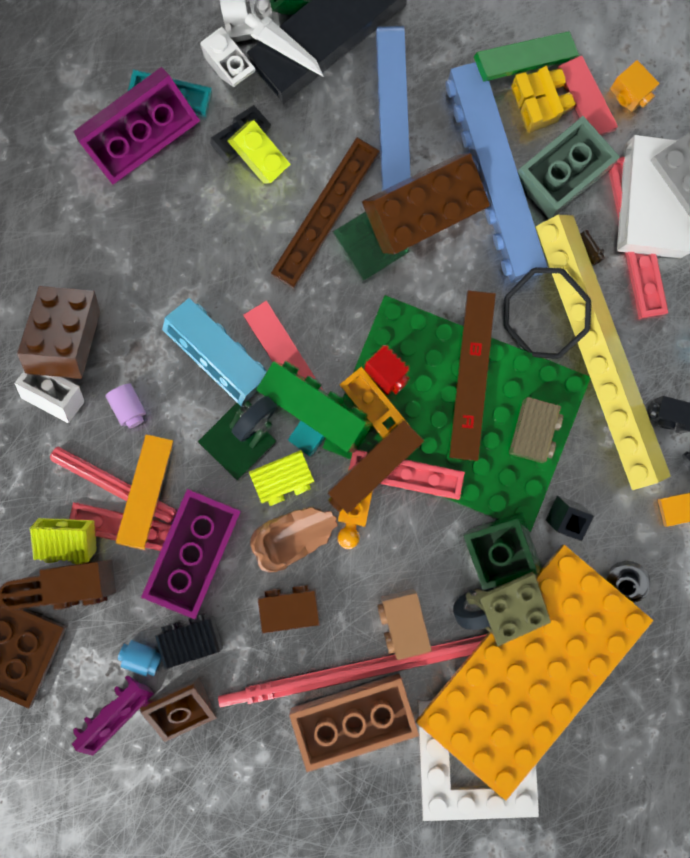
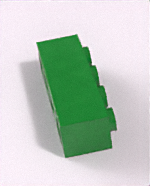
(314, 406)

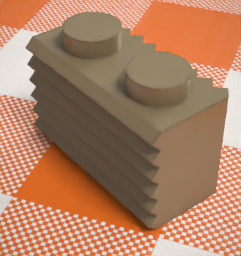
(535, 430)

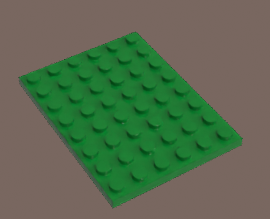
(431, 348)

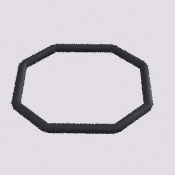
(580, 291)

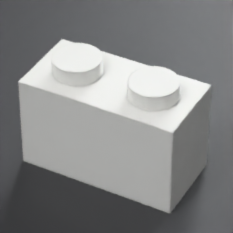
(51, 394)

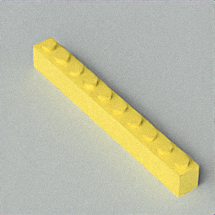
(603, 354)

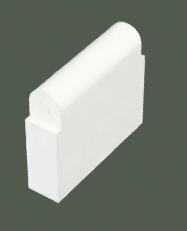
(649, 211)

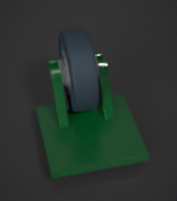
(241, 436)

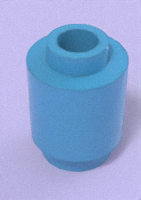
(139, 658)

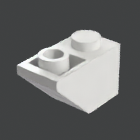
(226, 57)

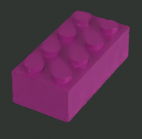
(191, 553)

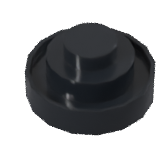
(630, 580)

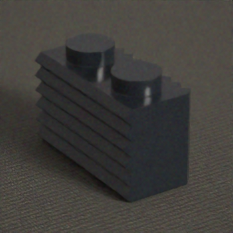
(188, 641)

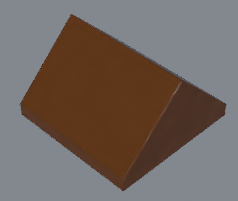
(179, 710)

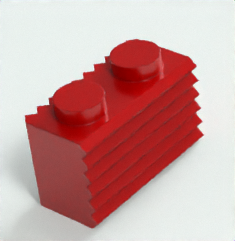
(387, 371)

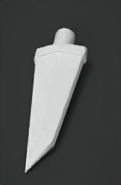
(273, 36)

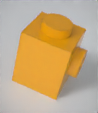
(635, 87)

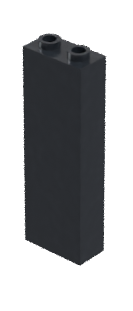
(327, 33)

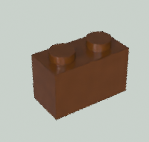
(288, 610)

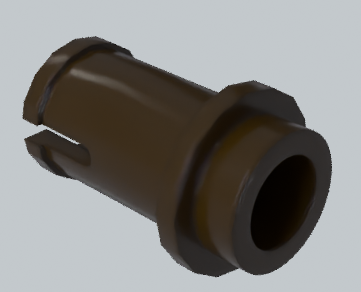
(594, 252)

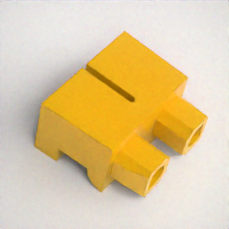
(539, 99)

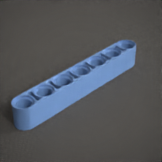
(393, 105)

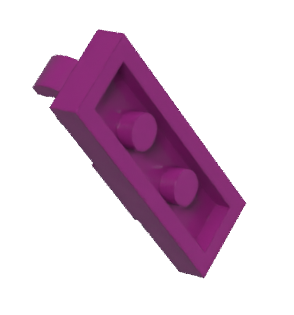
(111, 717)

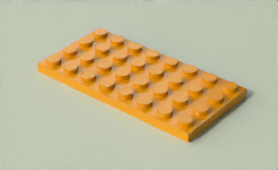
(521, 695)

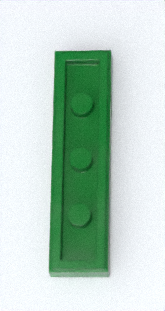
(525, 56)

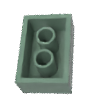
(567, 167)

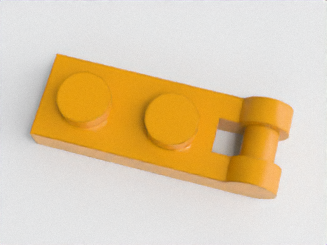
(371, 400)

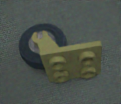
(504, 610)

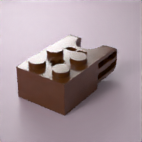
(61, 587)

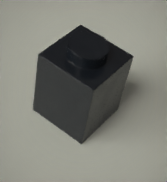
(569, 518)

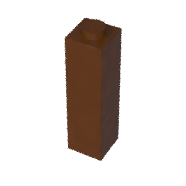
(374, 467)

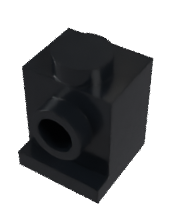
(670, 414)

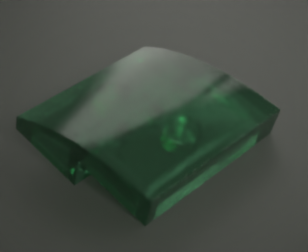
(362, 247)

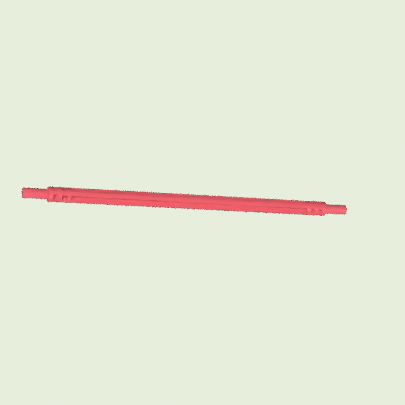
(349, 673)

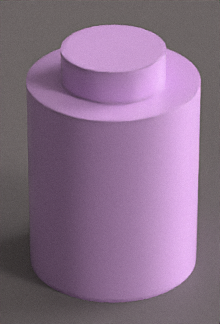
(126, 405)

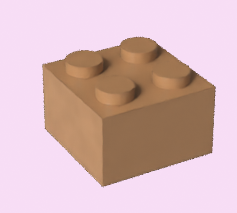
(405, 623)

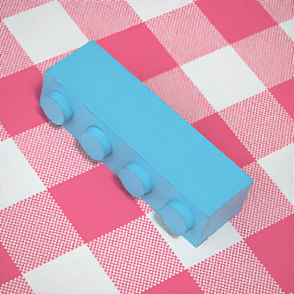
(214, 350)

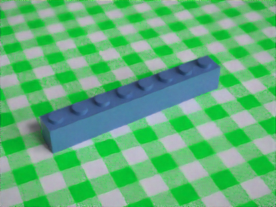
(493, 159)

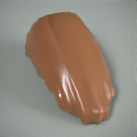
(291, 537)

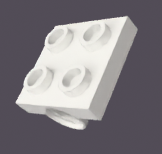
(236, 11)

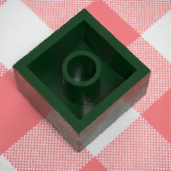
(502, 551)

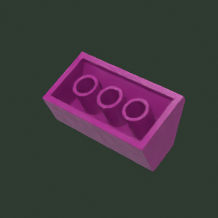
(136, 125)

